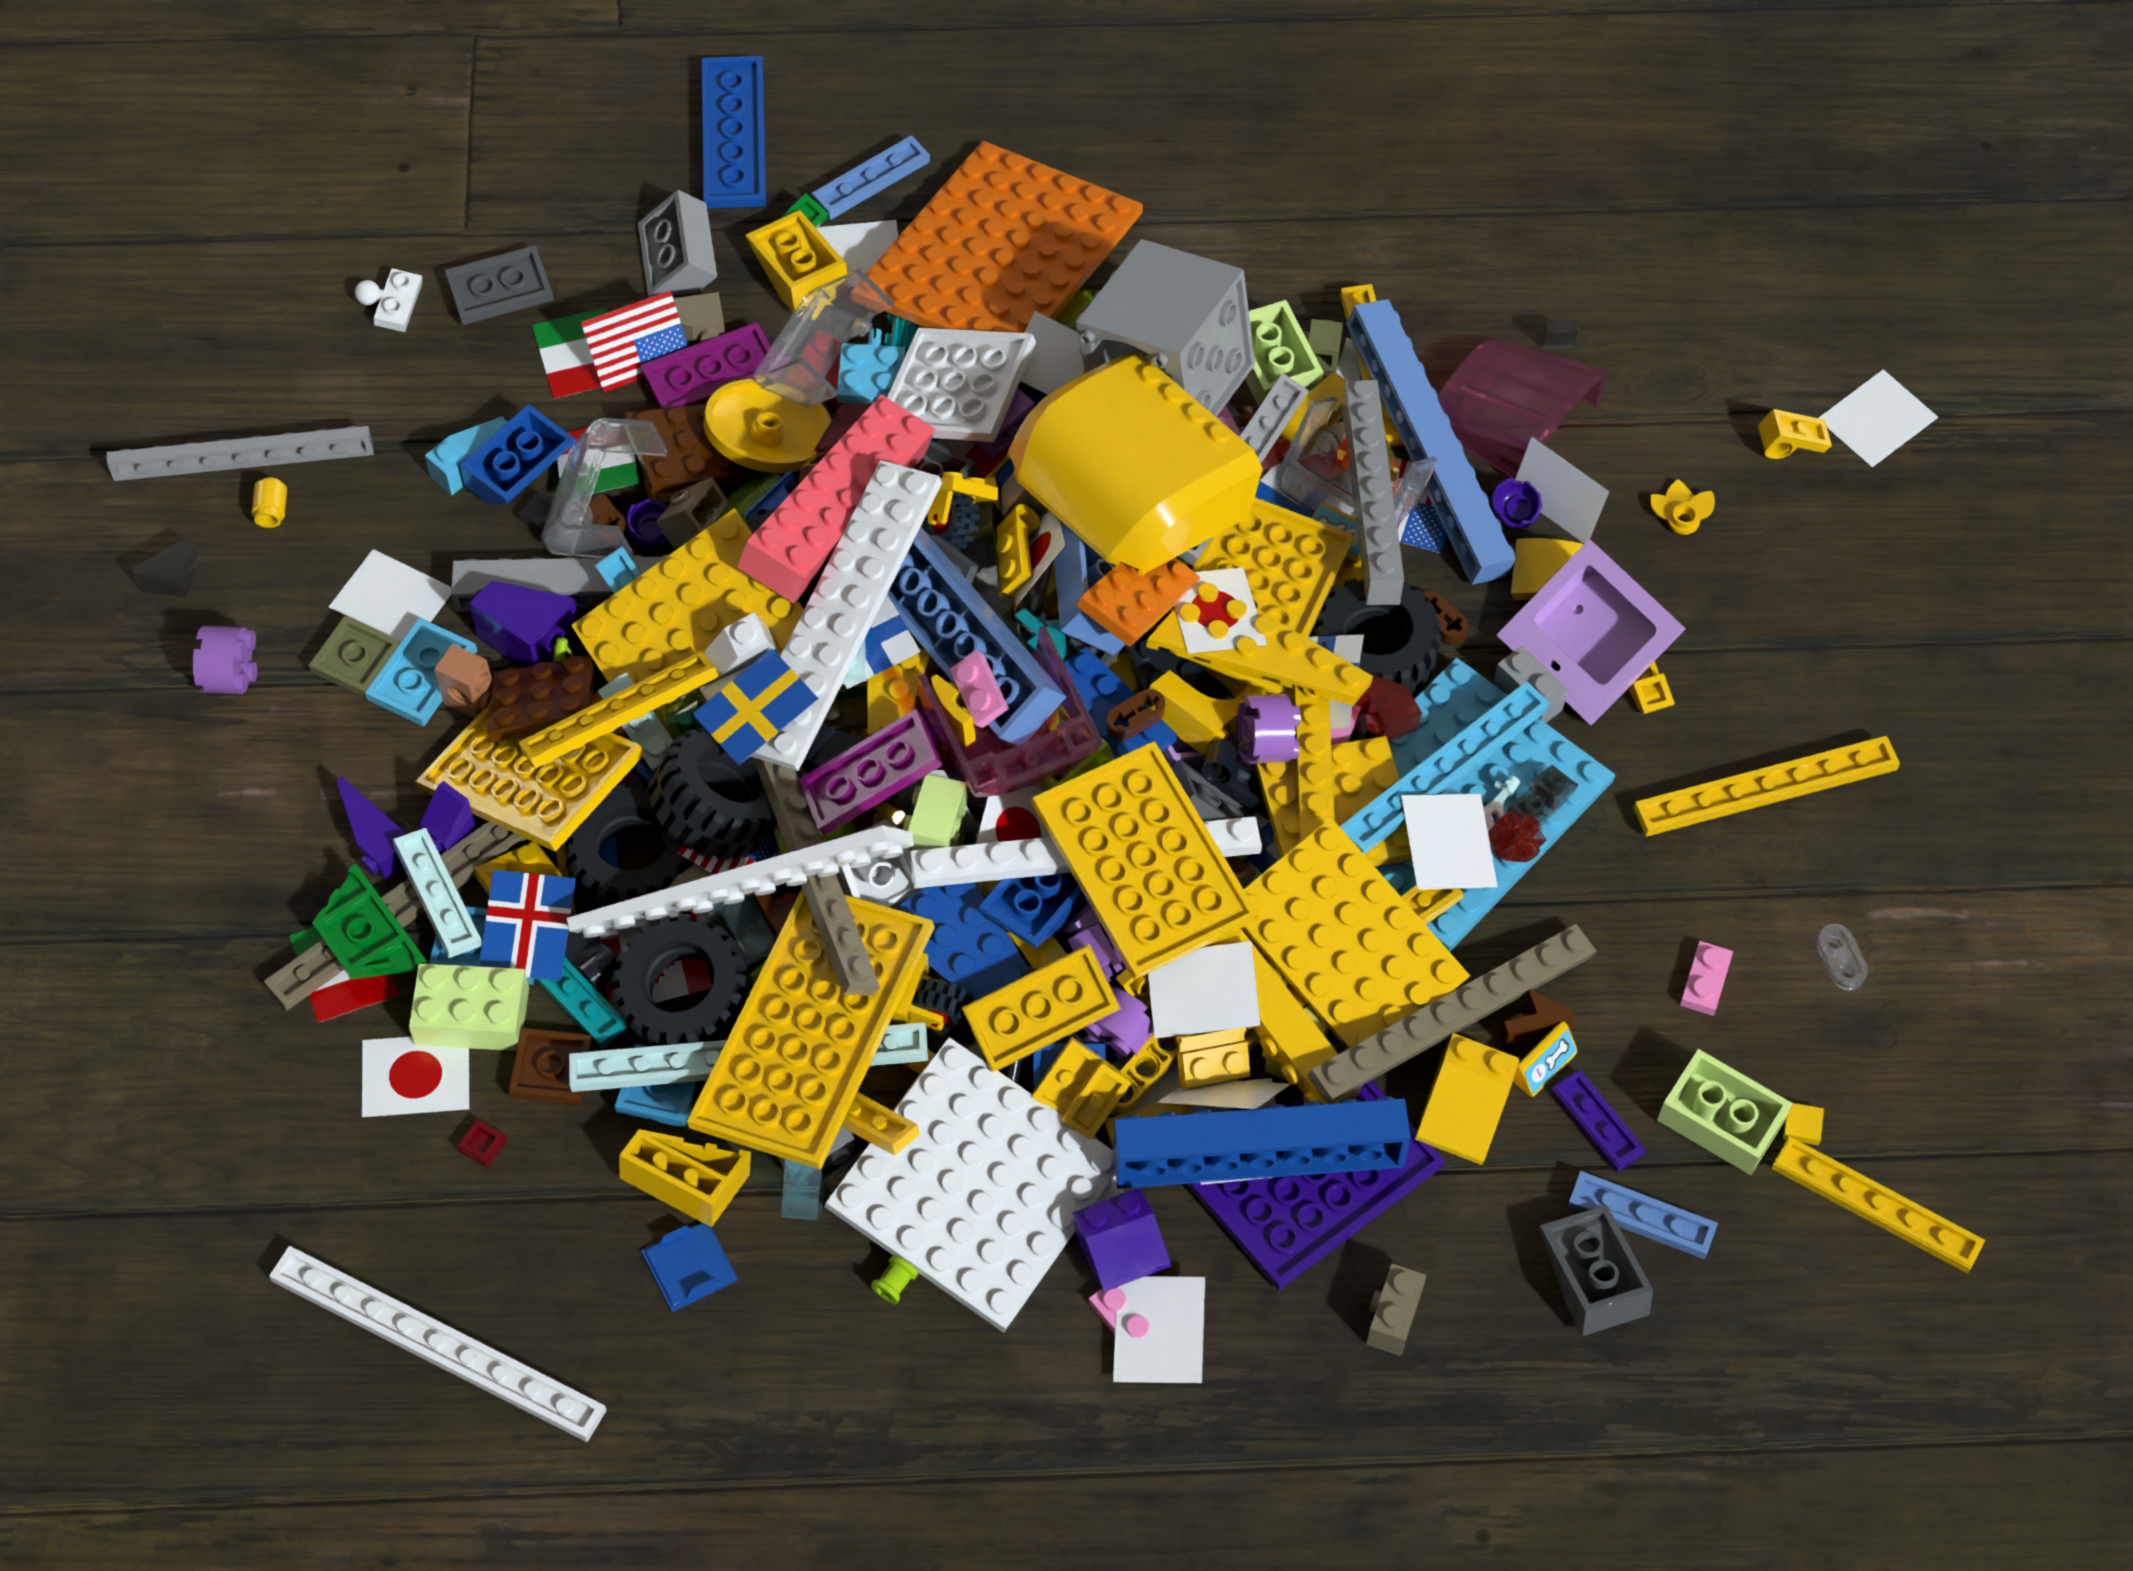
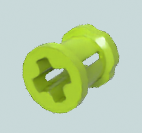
(894, 1279)

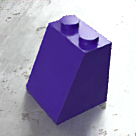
(523, 621)

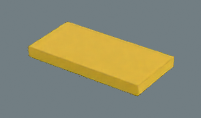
(1041, 1008)

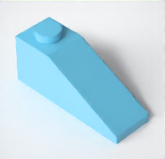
(446, 457)

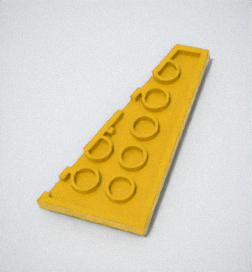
(1284, 658)

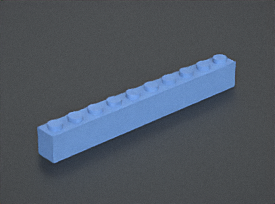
(1427, 434)

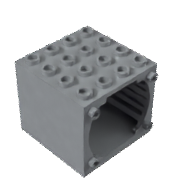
(1180, 315)

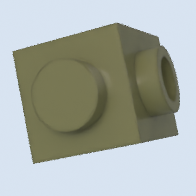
(1325, 342)

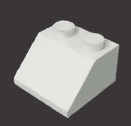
(883, 880)

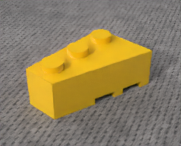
(684, 1174)

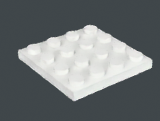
(962, 380)

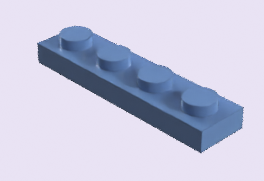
(871, 177)
(1645, 1215)

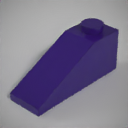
(372, 832)

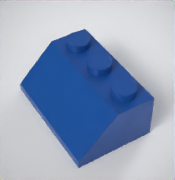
(514, 456)

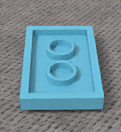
(408, 678)

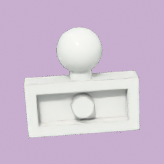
(395, 301)

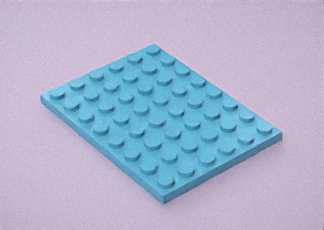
(1449, 707)

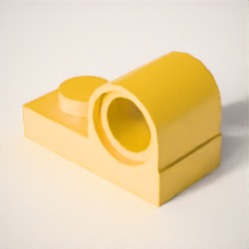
(1786, 431)

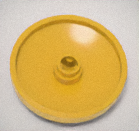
(762, 427)

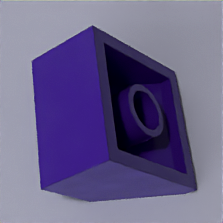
(1121, 1239)

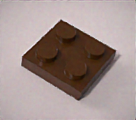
(543, 1065)

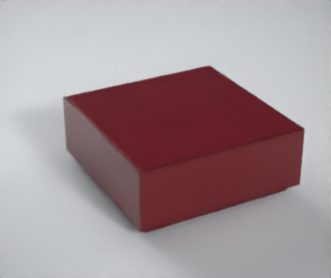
(482, 1143)

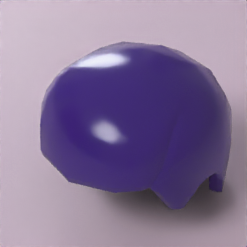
(1516, 503)
(642, 524)

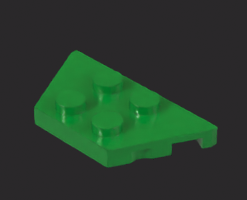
(364, 931)

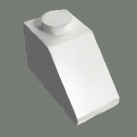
(740, 645)

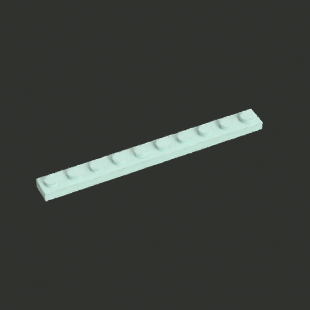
(696, 1060)

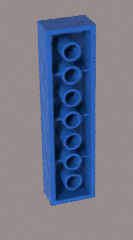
(1260, 1142)

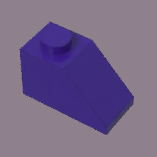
(448, 818)

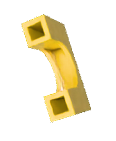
(1199, 717)

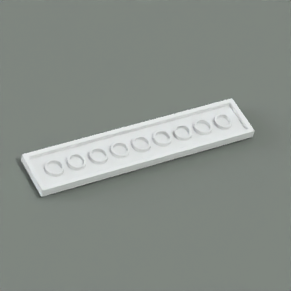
(850, 598)
(735, 883)

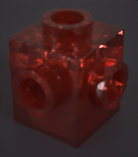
(1516, 837)

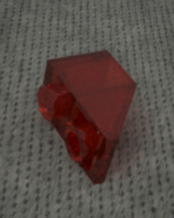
(1389, 709)

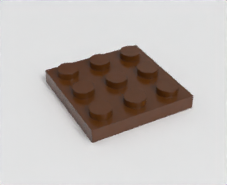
(689, 453)
(539, 696)

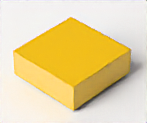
(1804, 1124)

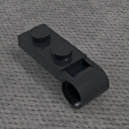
(1231, 777)
(591, 958)

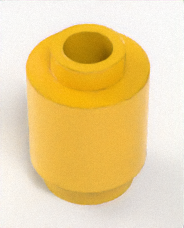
(269, 502)

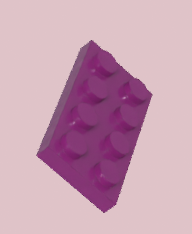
(701, 369)
(870, 772)

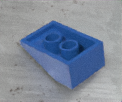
(1034, 905)

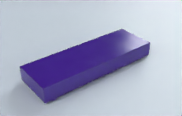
(1597, 1121)

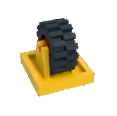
(954, 508)
(932, 1002)

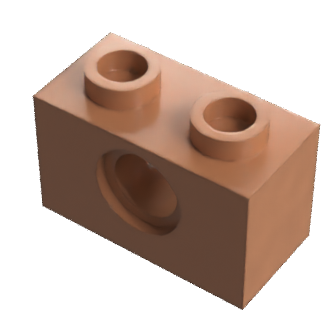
(464, 681)

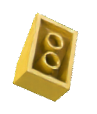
(795, 257)
(1466, 1098)

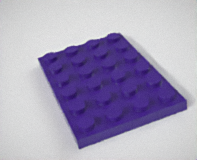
(1302, 1218)

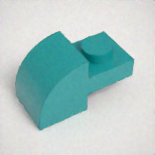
(1028, 627)

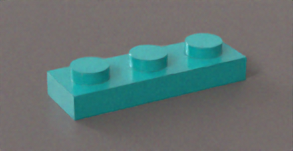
(585, 1005)

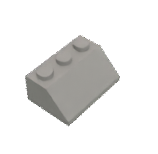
(677, 246)

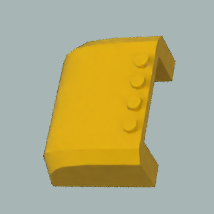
(1134, 464)

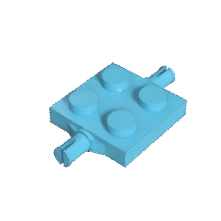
(868, 369)

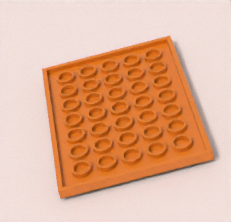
(1001, 245)

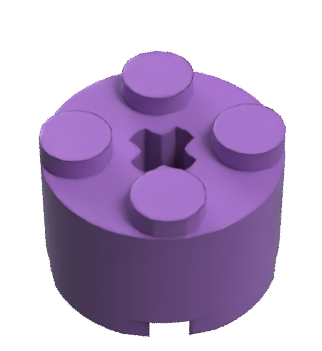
(224, 659)
(1267, 728)
(1123, 1030)

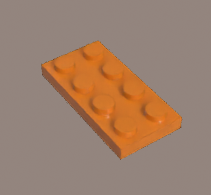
(1133, 602)

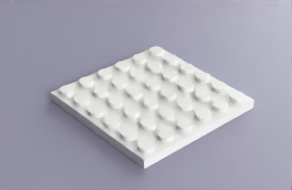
(981, 1189)

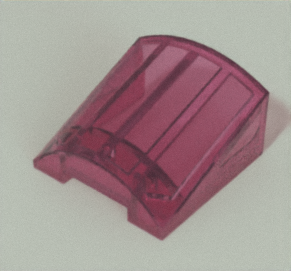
(1512, 394)
(1000, 767)

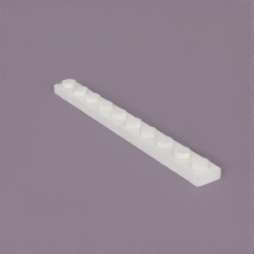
(1042, 857)
(438, 1343)

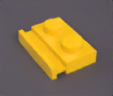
(1212, 1057)

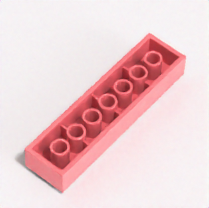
(808, 524)

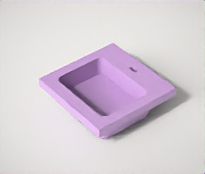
(1595, 628)

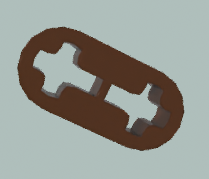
(1448, 616)
(1133, 712)

